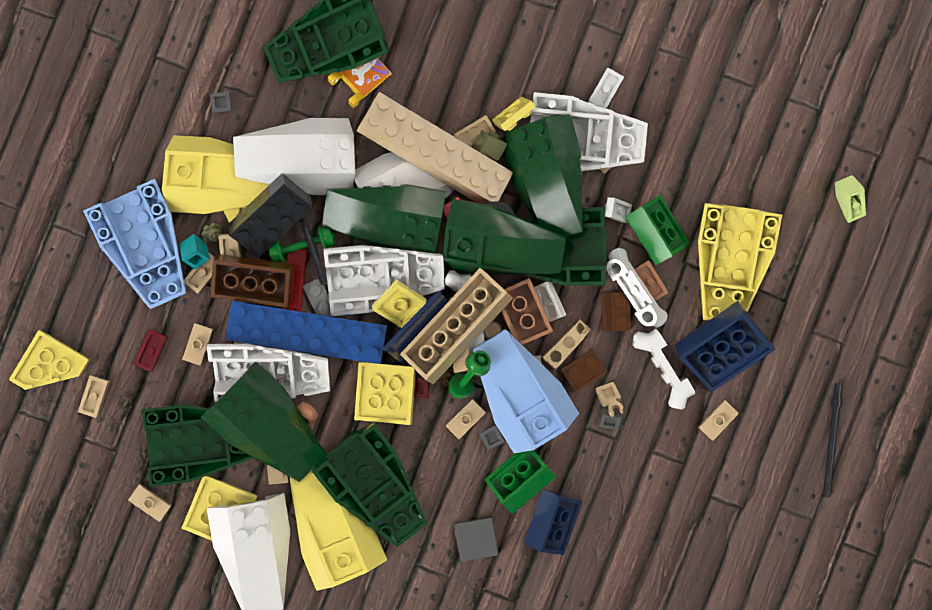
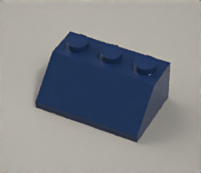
(552, 522)

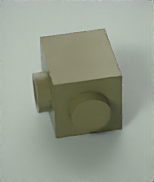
(490, 144)

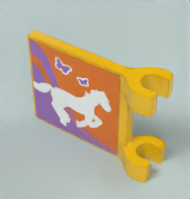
(362, 79)

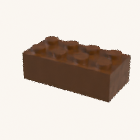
(252, 280)

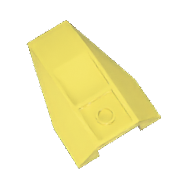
(202, 177)
(734, 254)
(330, 537)

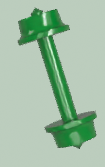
(278, 252)
(477, 364)

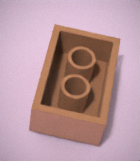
(525, 313)

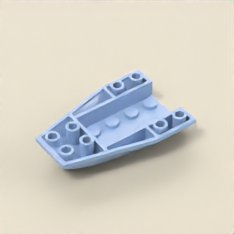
(141, 242)
(523, 395)

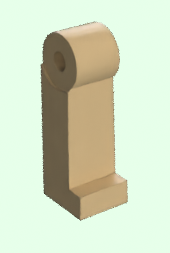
(566, 344)

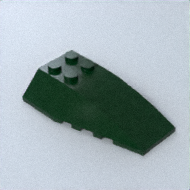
(328, 40)
(548, 172)
(387, 215)
(584, 253)
(265, 424)
(372, 484)

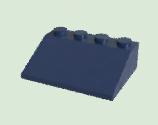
(415, 326)
(724, 347)

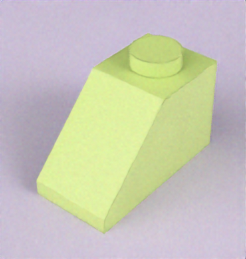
(851, 198)

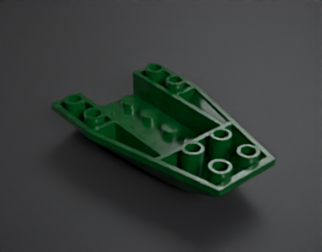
(498, 242)
(185, 446)

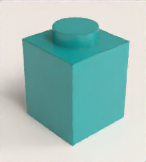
(194, 251)

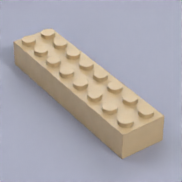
(434, 150)

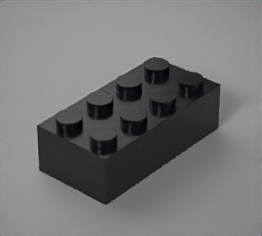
(270, 215)

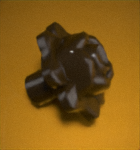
(445, 378)

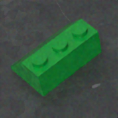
(657, 230)
(519, 479)

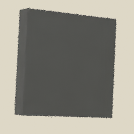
(476, 539)

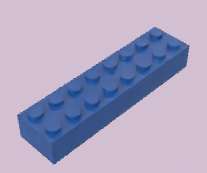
(305, 332)

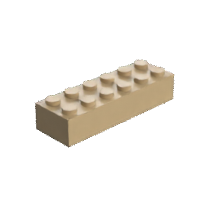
(456, 326)

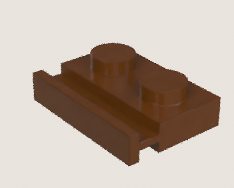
(615, 312)
(583, 370)

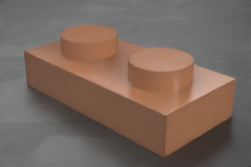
(651, 280)

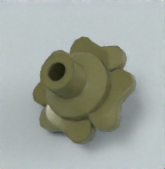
(211, 232)

